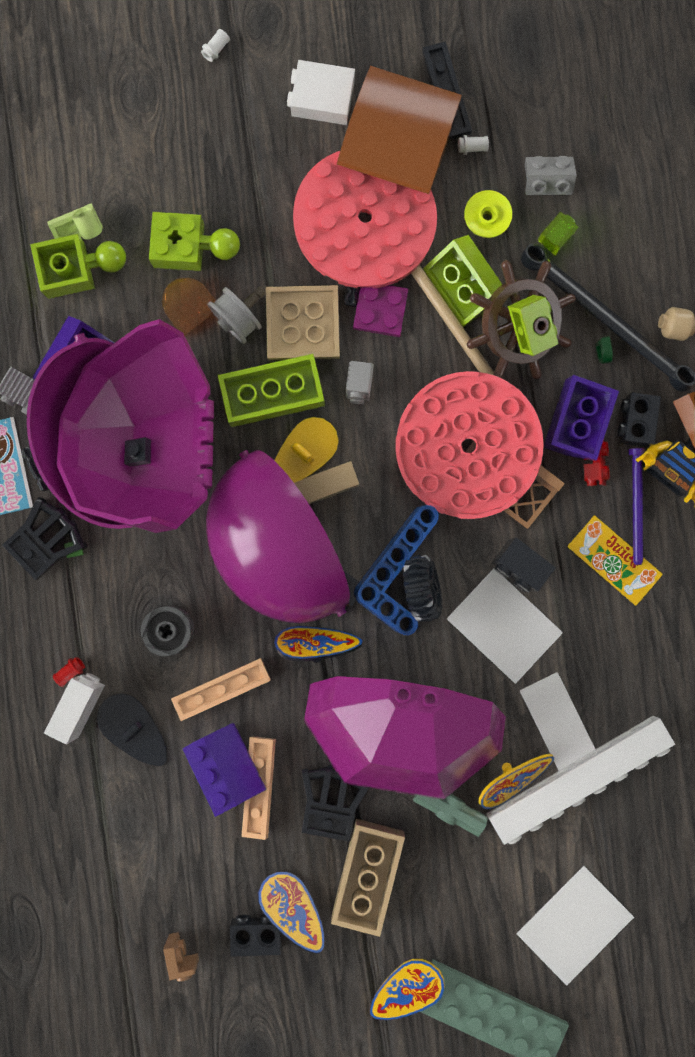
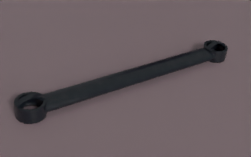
(610, 319)

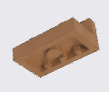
(178, 965)

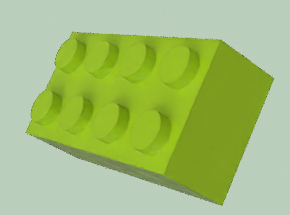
(271, 390)

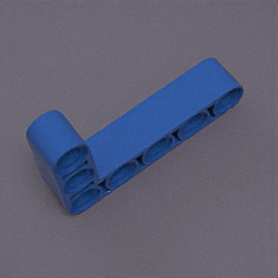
(392, 569)

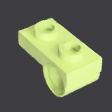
(80, 221)

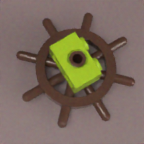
(533, 320)

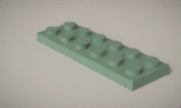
(496, 1016)

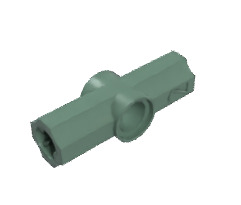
(455, 811)

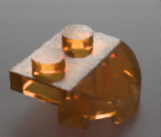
(186, 303)

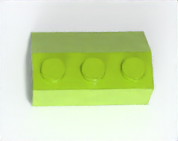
(458, 274)

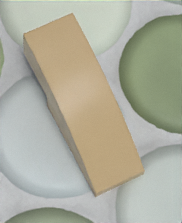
(328, 483)

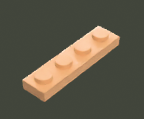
(221, 689)
(257, 809)

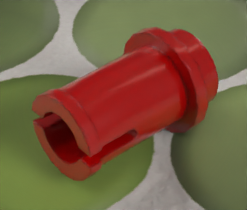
(70, 670)

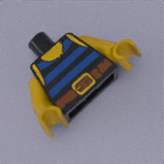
(672, 466)

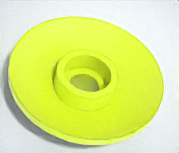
(489, 203)

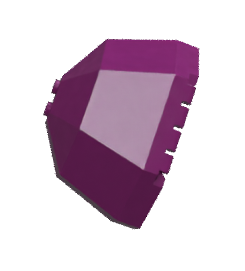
(132, 391)
(403, 734)

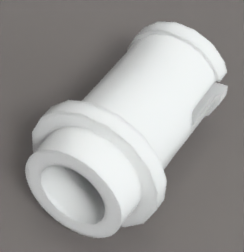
(215, 45)
(472, 144)

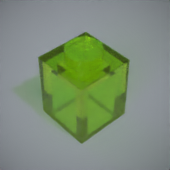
(558, 233)

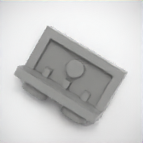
(550, 175)

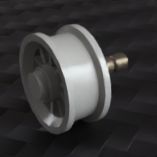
(235, 315)

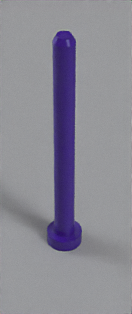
(637, 505)

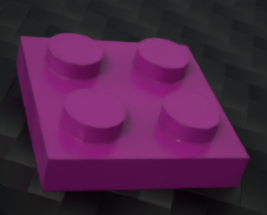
(381, 310)

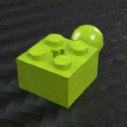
(188, 251)
(76, 275)

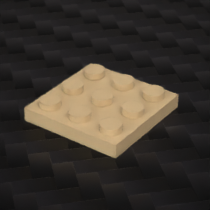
(302, 322)

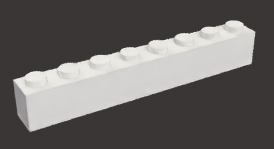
(580, 779)

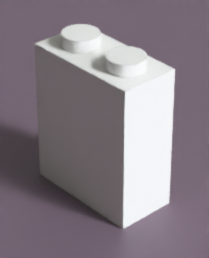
(321, 92)
(74, 708)

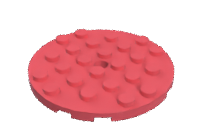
(357, 251)
(476, 409)

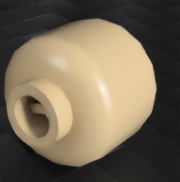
(677, 324)

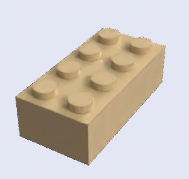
(367, 877)

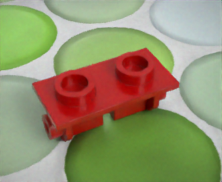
(598, 470)

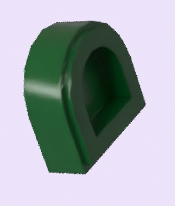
(604, 350)

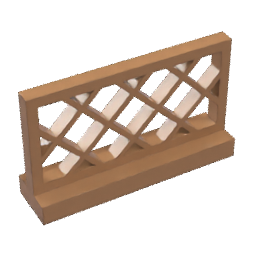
(545, 479)

